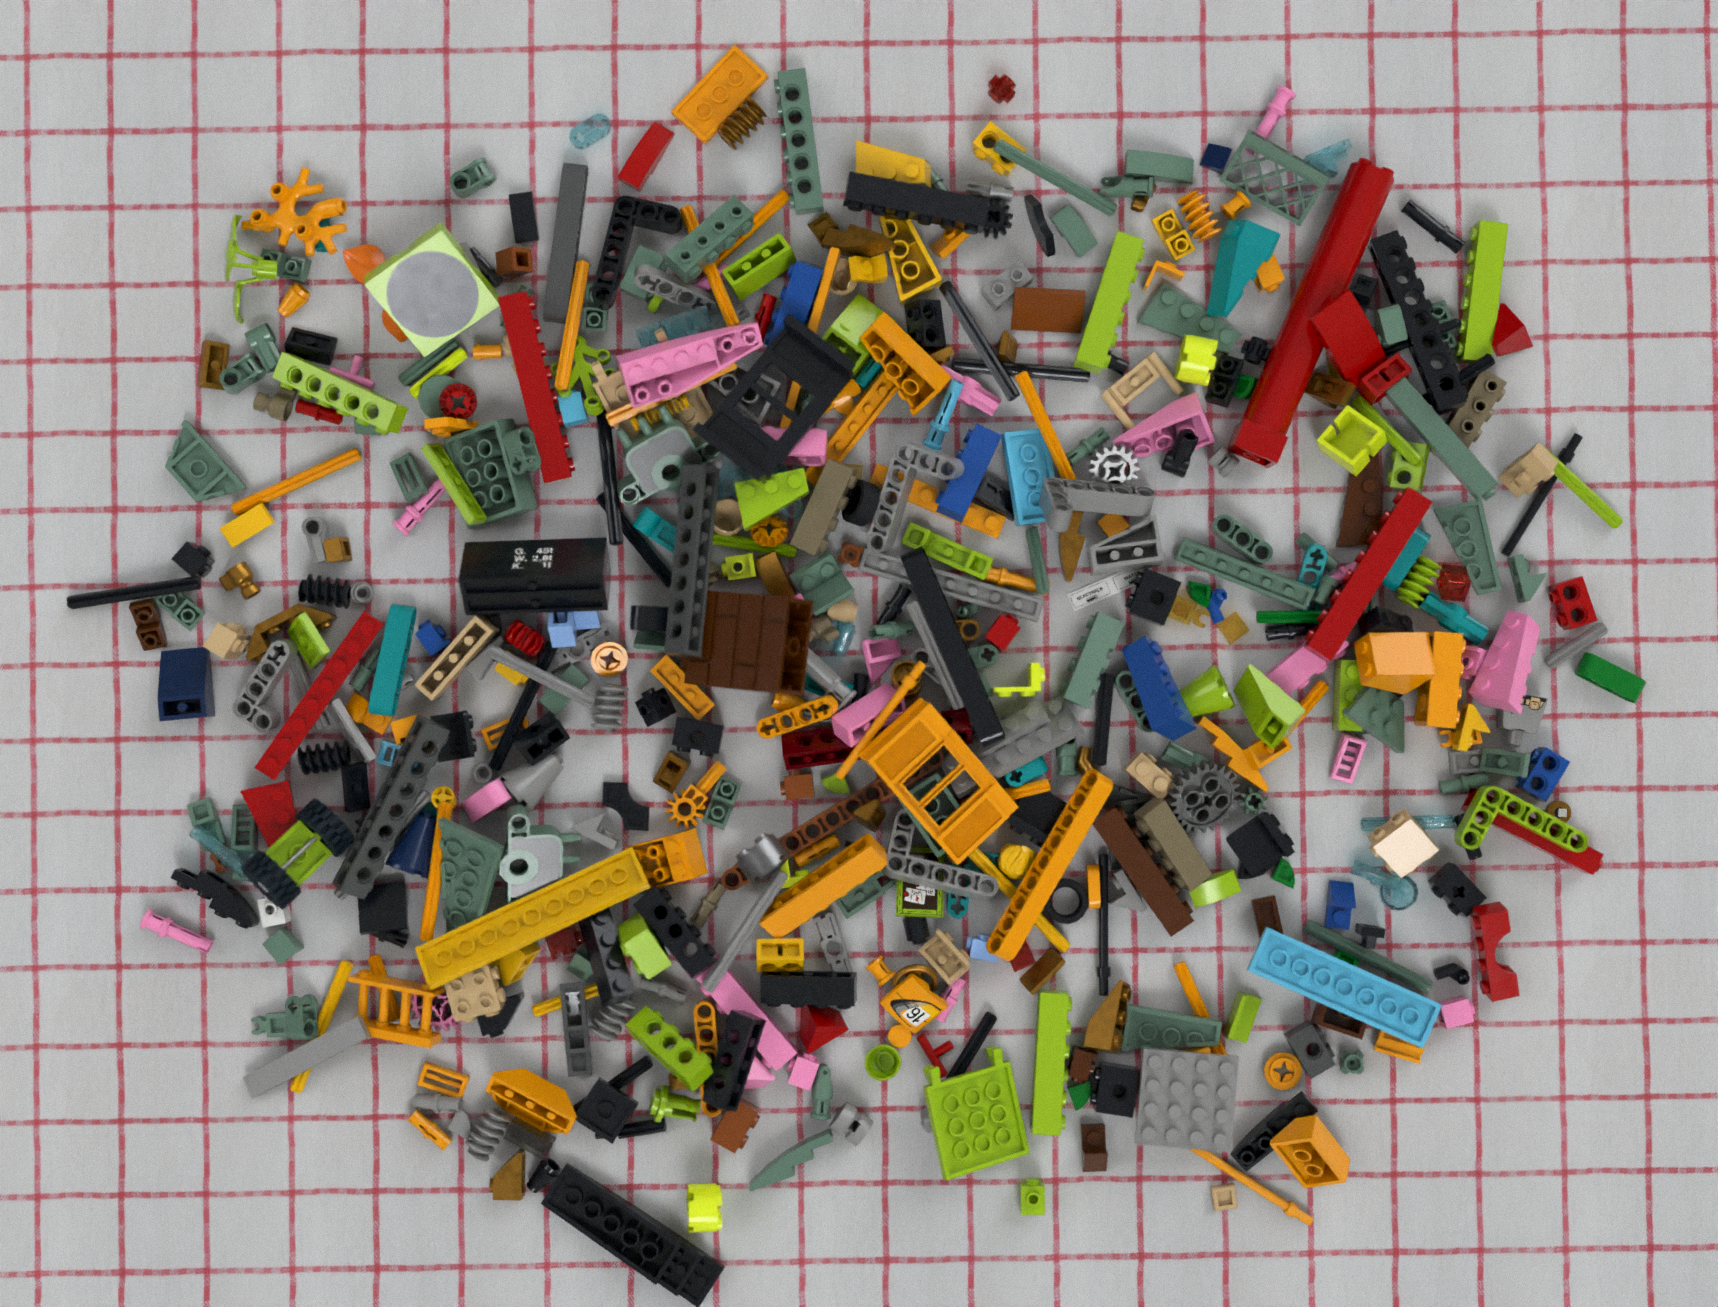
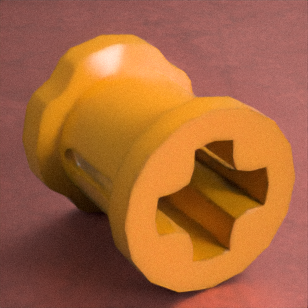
(1235, 206)
(880, 970)

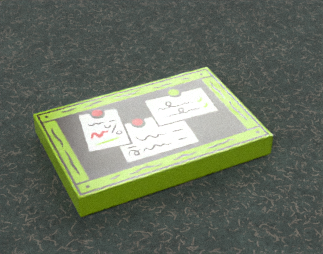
(918, 900)

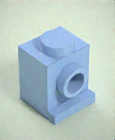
(977, 948)

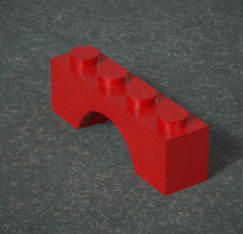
(1491, 925)

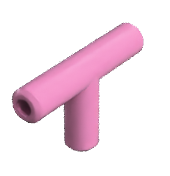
(352, 375)

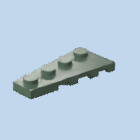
(1470, 538)
(1168, 1029)

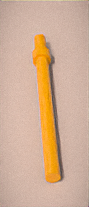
(908, 682)
(1289, 1207)

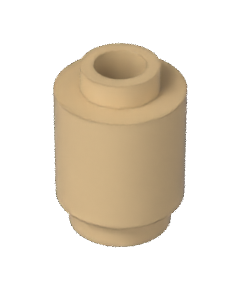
(843, 611)

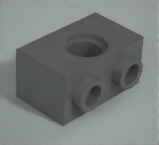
(1298, 1040)

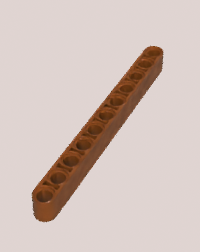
(826, 828)

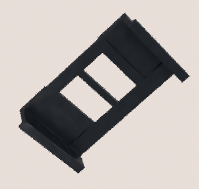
(807, 362)

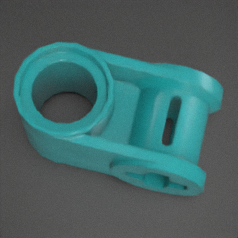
(1027, 772)

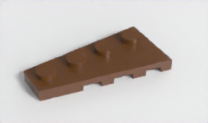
(1361, 506)

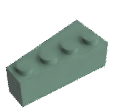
(1091, 659)

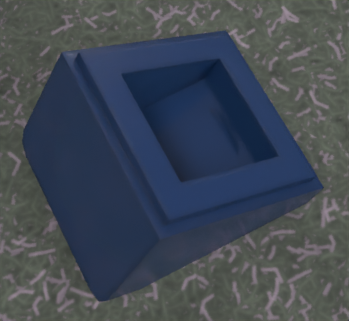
(1215, 157)

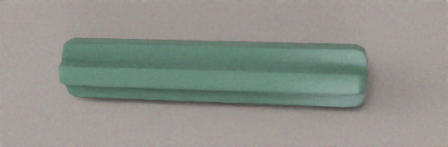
(426, 363)
(1037, 561)

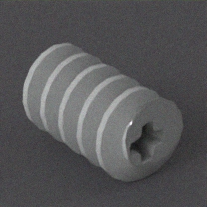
(609, 707)
(612, 1019)
(488, 1133)

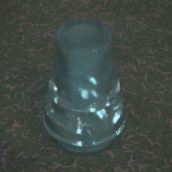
(842, 643)

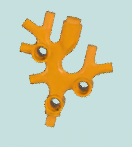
(306, 226)

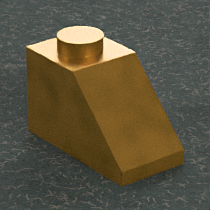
(510, 1179)

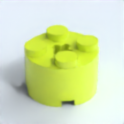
(1196, 360)
(703, 1207)

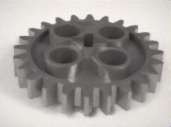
(1204, 785)

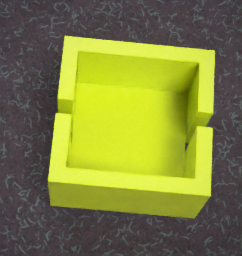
(1355, 441)

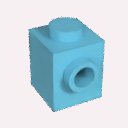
(573, 409)

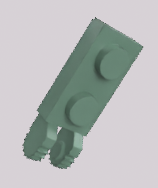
(863, 894)

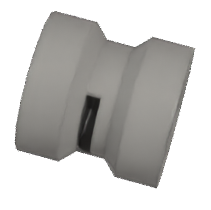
(1227, 465)

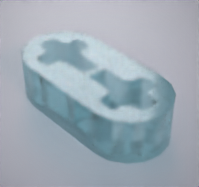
(593, 136)

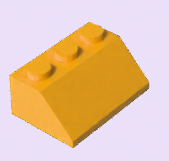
(1311, 1153)

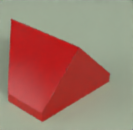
(1509, 333)
(820, 1026)

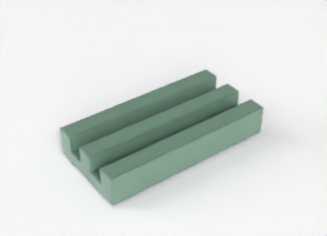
(416, 492)

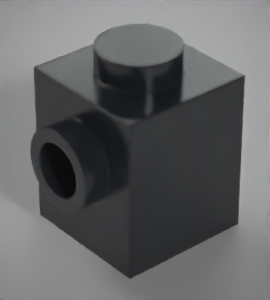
(194, 559)

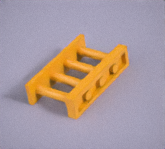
(403, 1031)

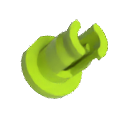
(672, 1105)

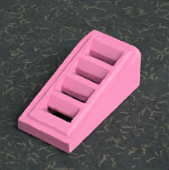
(1340, 754)

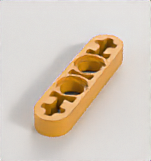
(797, 718)

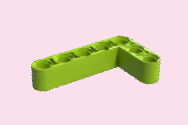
(1519, 816)

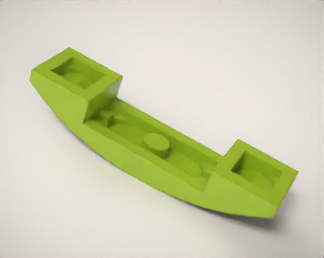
(947, 551)

